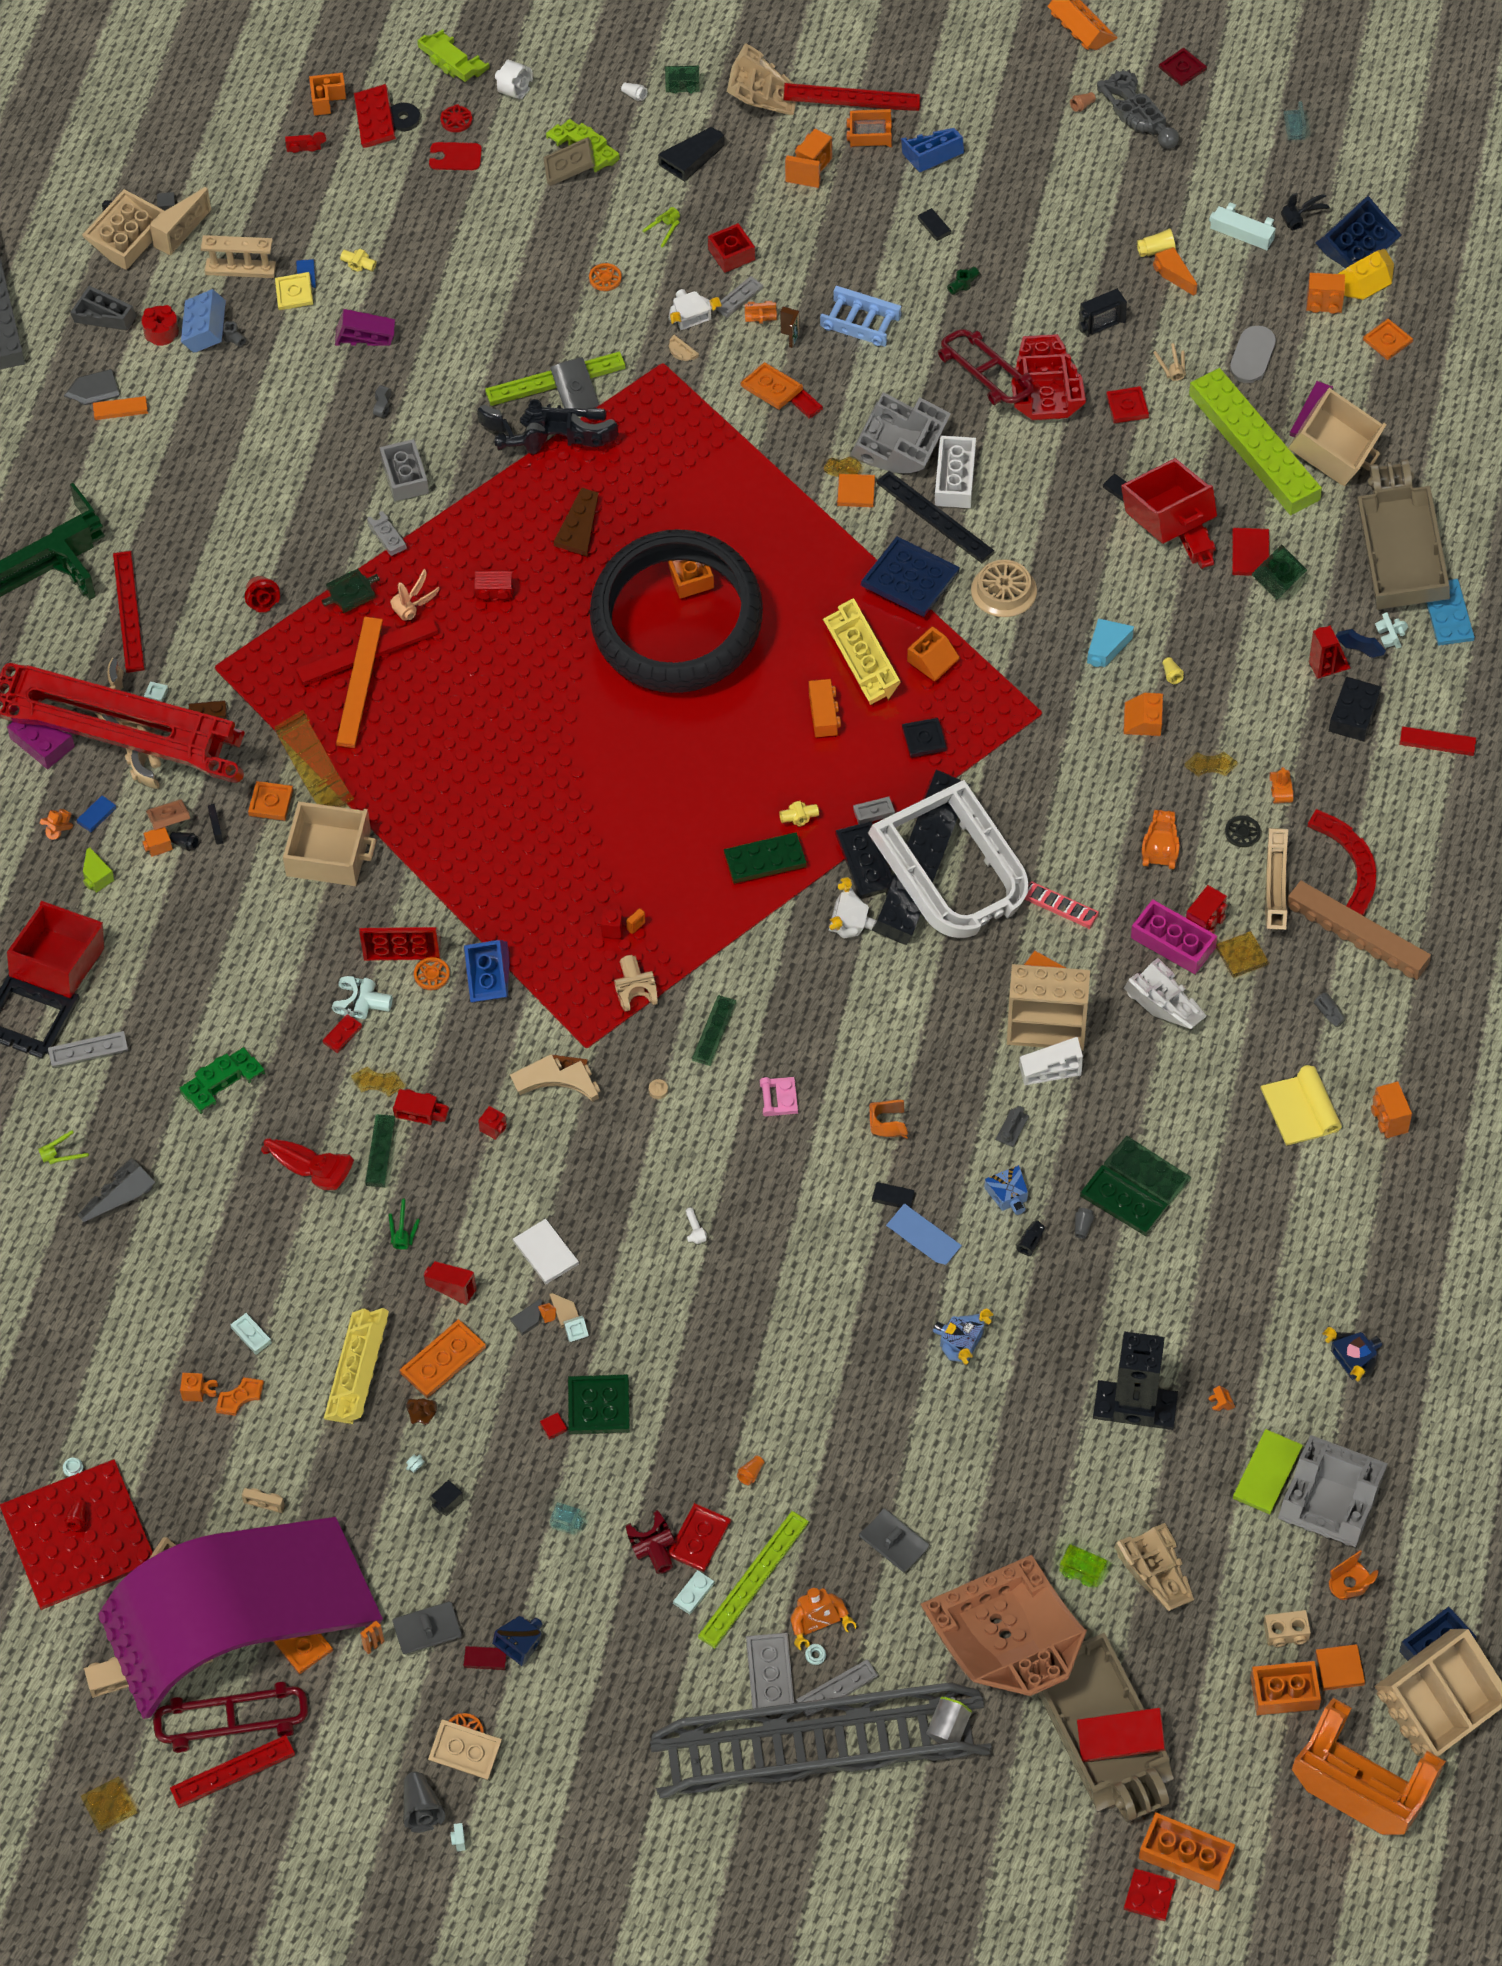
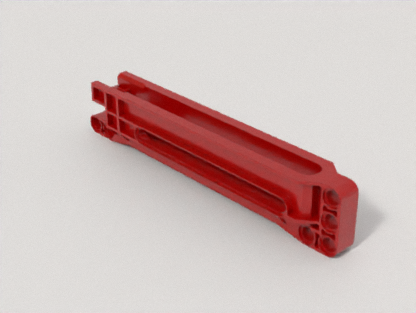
(194, 736)

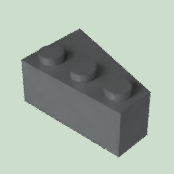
(103, 310)

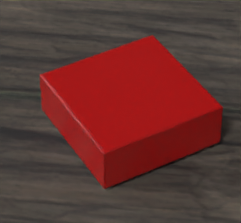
(553, 1426)

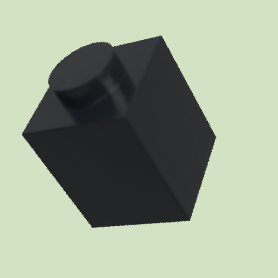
(446, 1498)

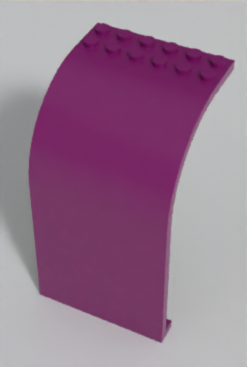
(231, 1595)

